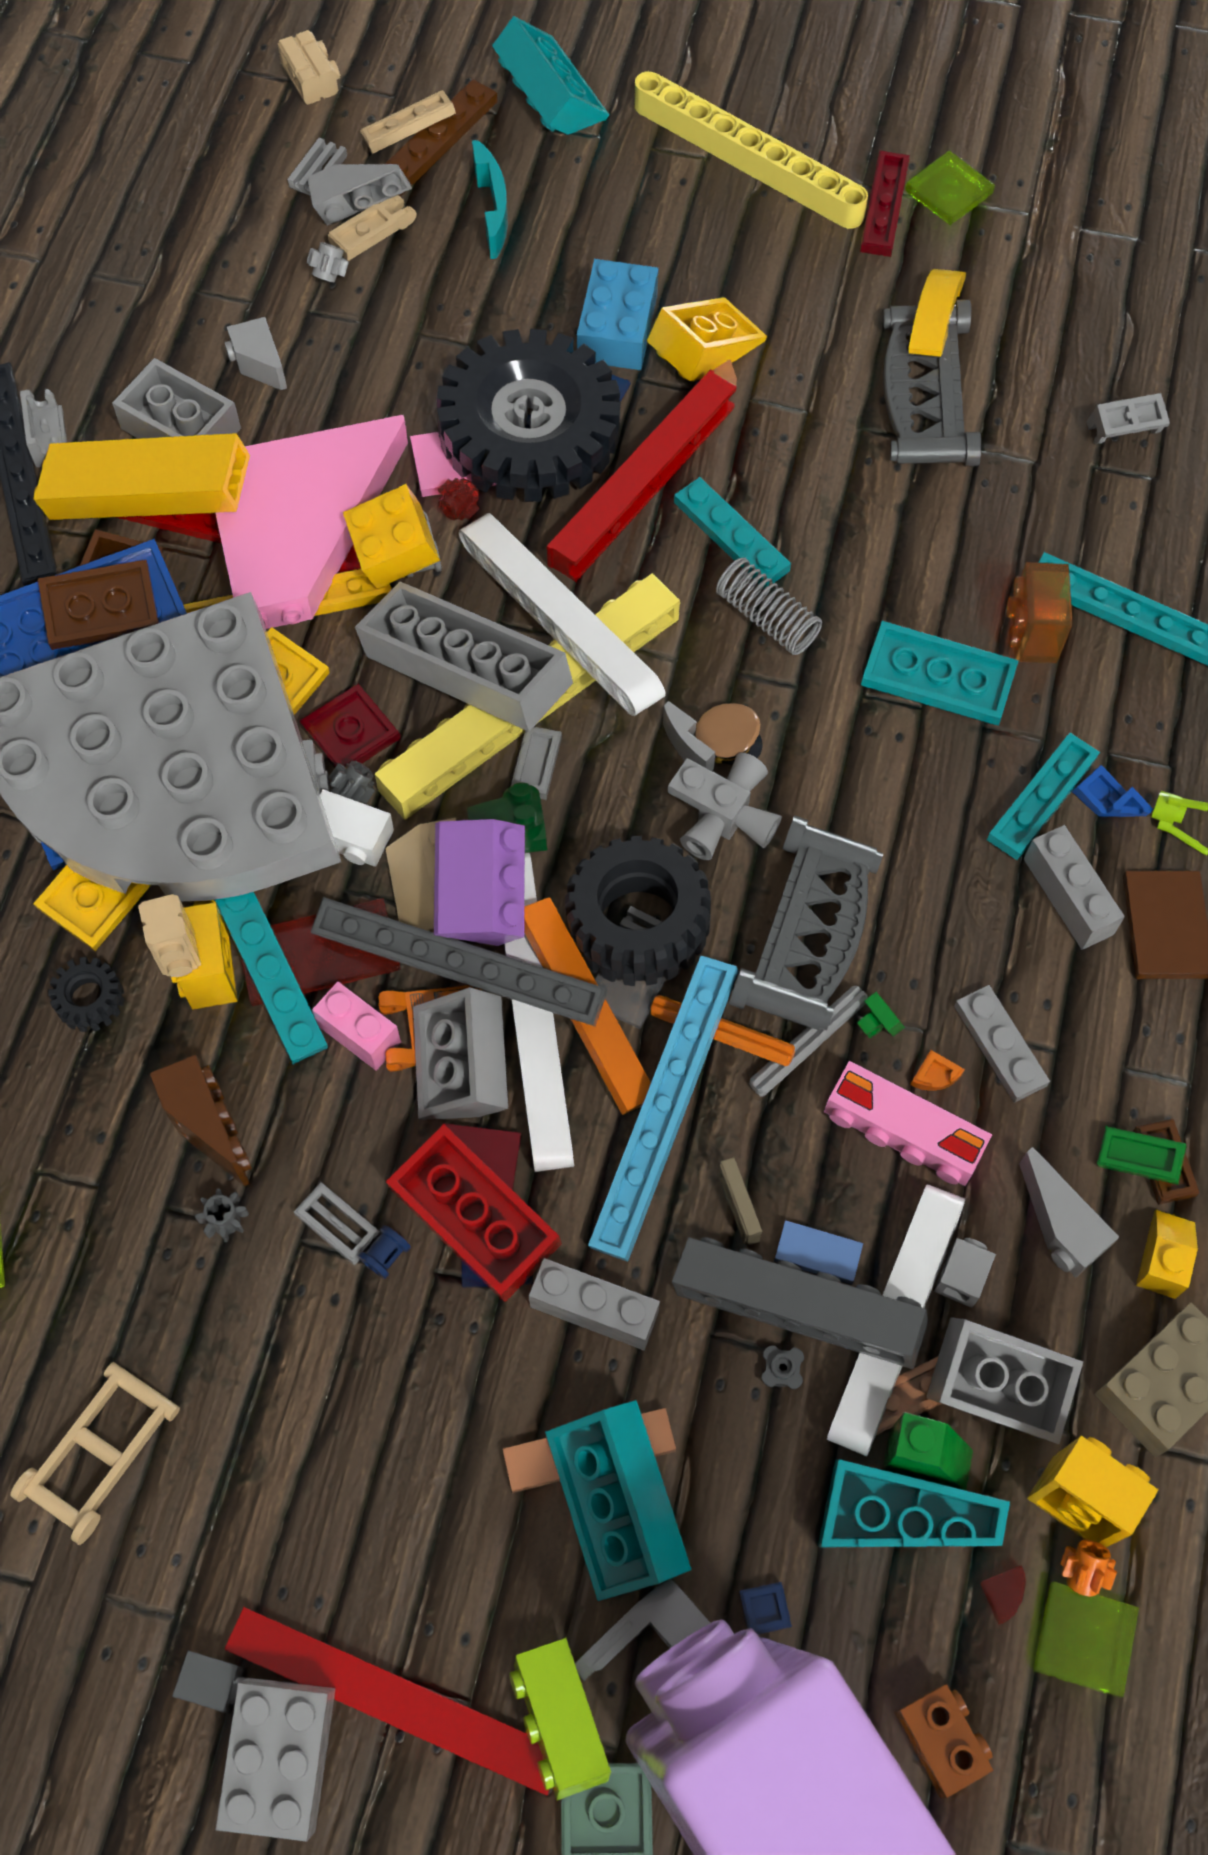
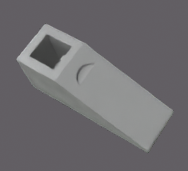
(354, 187)

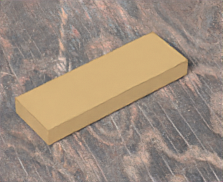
(407, 121)

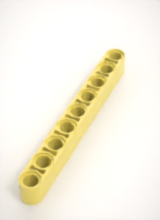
(750, 150)

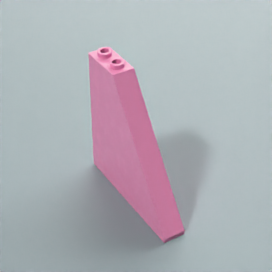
(291, 517)

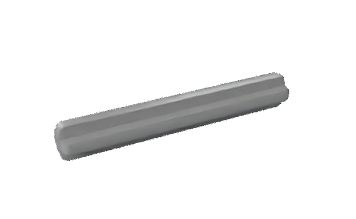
(809, 1041)

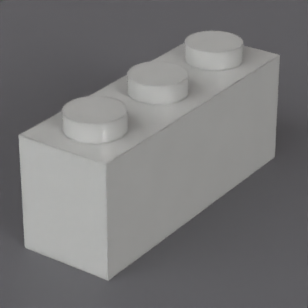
(1073, 887)
(594, 1304)

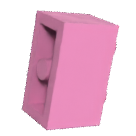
(356, 1025)

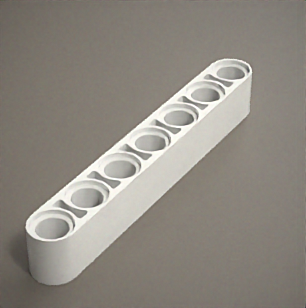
(911, 1277)

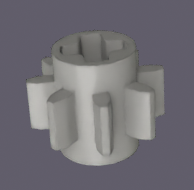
(327, 262)

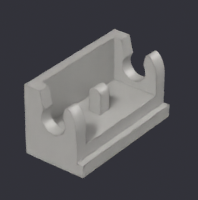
(1128, 417)
(42, 424)

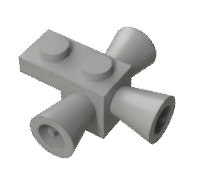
(723, 804)

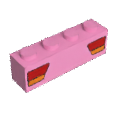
(907, 1124)

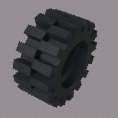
(77, 976)

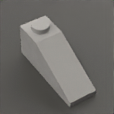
(1067, 1222)

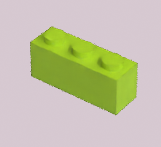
(559, 1720)

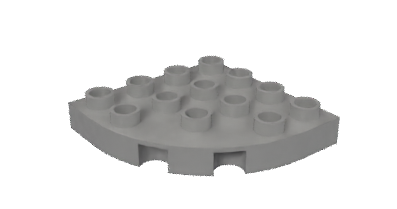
(166, 759)

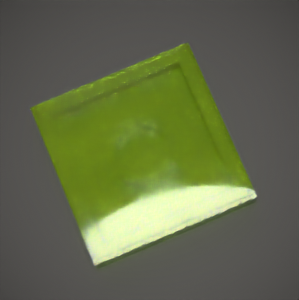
(949, 187)
(1086, 1640)

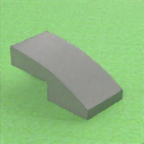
(681, 733)

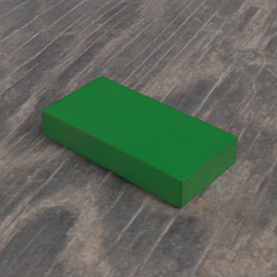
(1142, 1155)

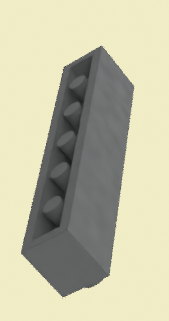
(801, 1301)

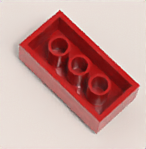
(474, 1212)

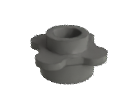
(774, 1376)

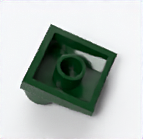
(519, 806)

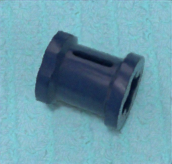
(384, 1251)

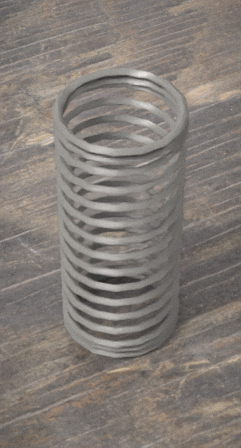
(741, 582)

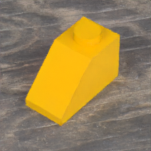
(1168, 1255)

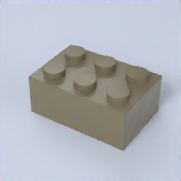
(1164, 1383)

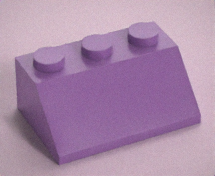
(479, 881)

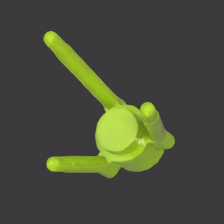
(1172, 809)

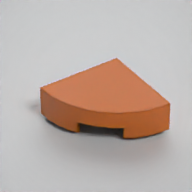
(936, 1073)

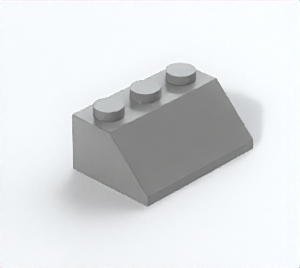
(460, 1056)

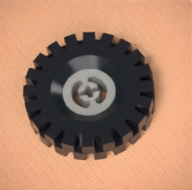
(486, 415)

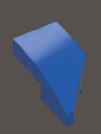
(1108, 798)

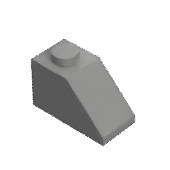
(255, 352)

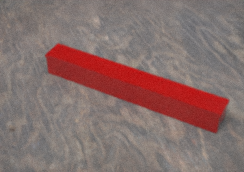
(641, 477)

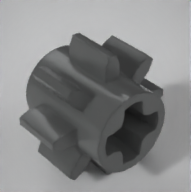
(353, 781)
(212, 1210)

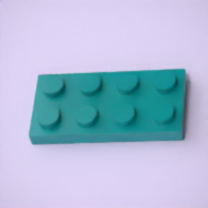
(940, 673)

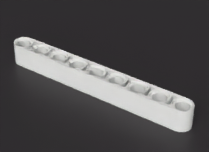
(562, 615)
(540, 1064)

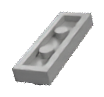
(1001, 1043)

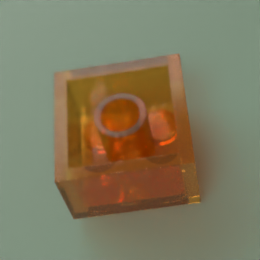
(1040, 612)

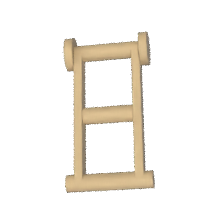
(86, 1520)

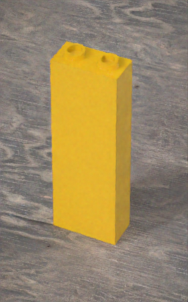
(142, 477)

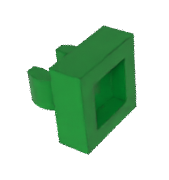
(879, 1018)

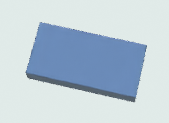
(819, 1251)

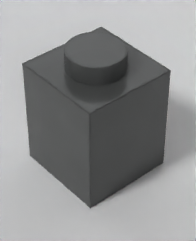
(208, 1682)

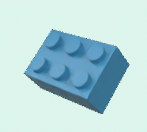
(618, 312)

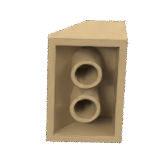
(413, 874)

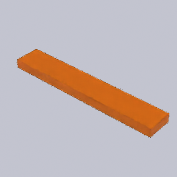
(606, 1041)

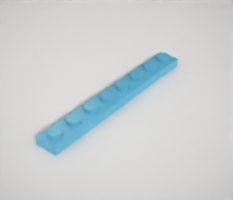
(663, 1109)

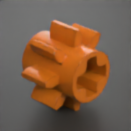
(1088, 1568)

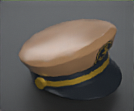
(730, 731)

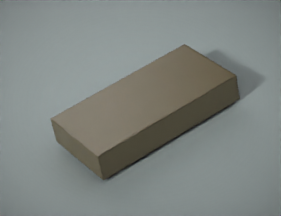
(739, 1202)

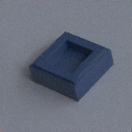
(765, 1608)

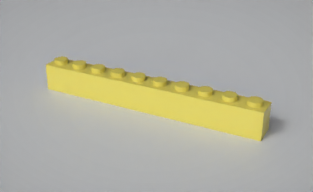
(475, 736)

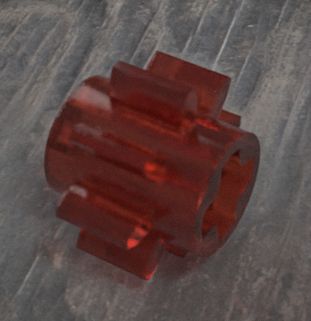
(458, 499)

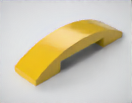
(935, 311)

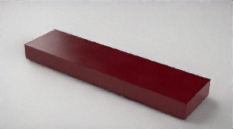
(885, 203)

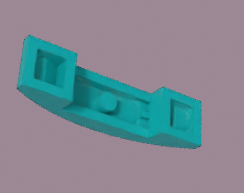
(489, 174)

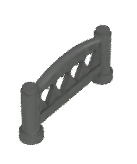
(945, 440)
(773, 986)

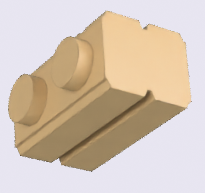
(309, 66)
(169, 935)

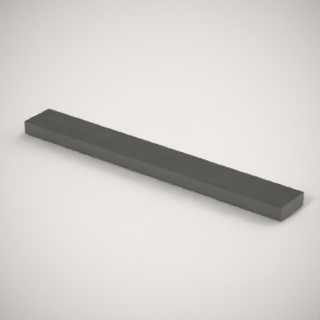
(460, 961)

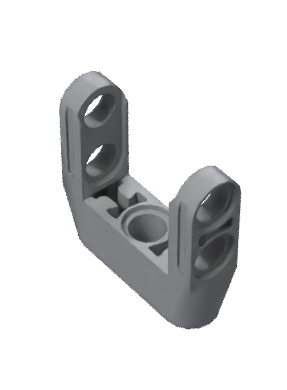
(664, 1609)

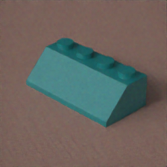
(548, 78)
(618, 1501)

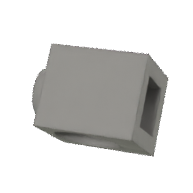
(965, 1271)

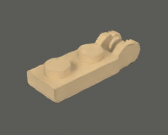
(371, 226)

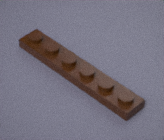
(434, 141)

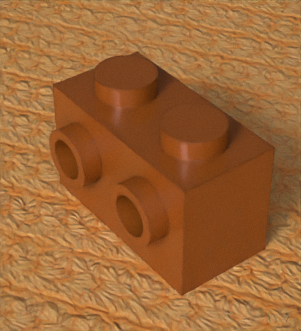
(945, 1741)

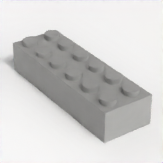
(465, 655)

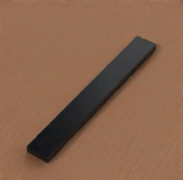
(19, 482)

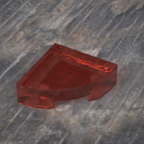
(1005, 1593)

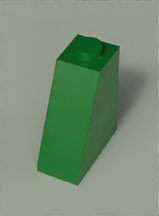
(928, 1452)

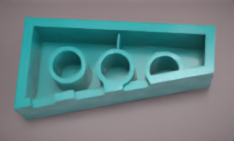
(900, 1511)

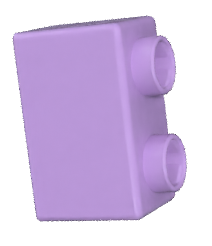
(771, 1754)

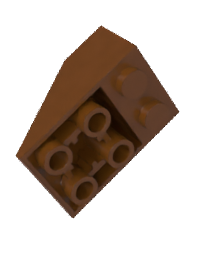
(200, 1115)

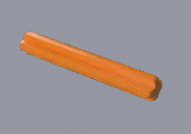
(732, 1034)

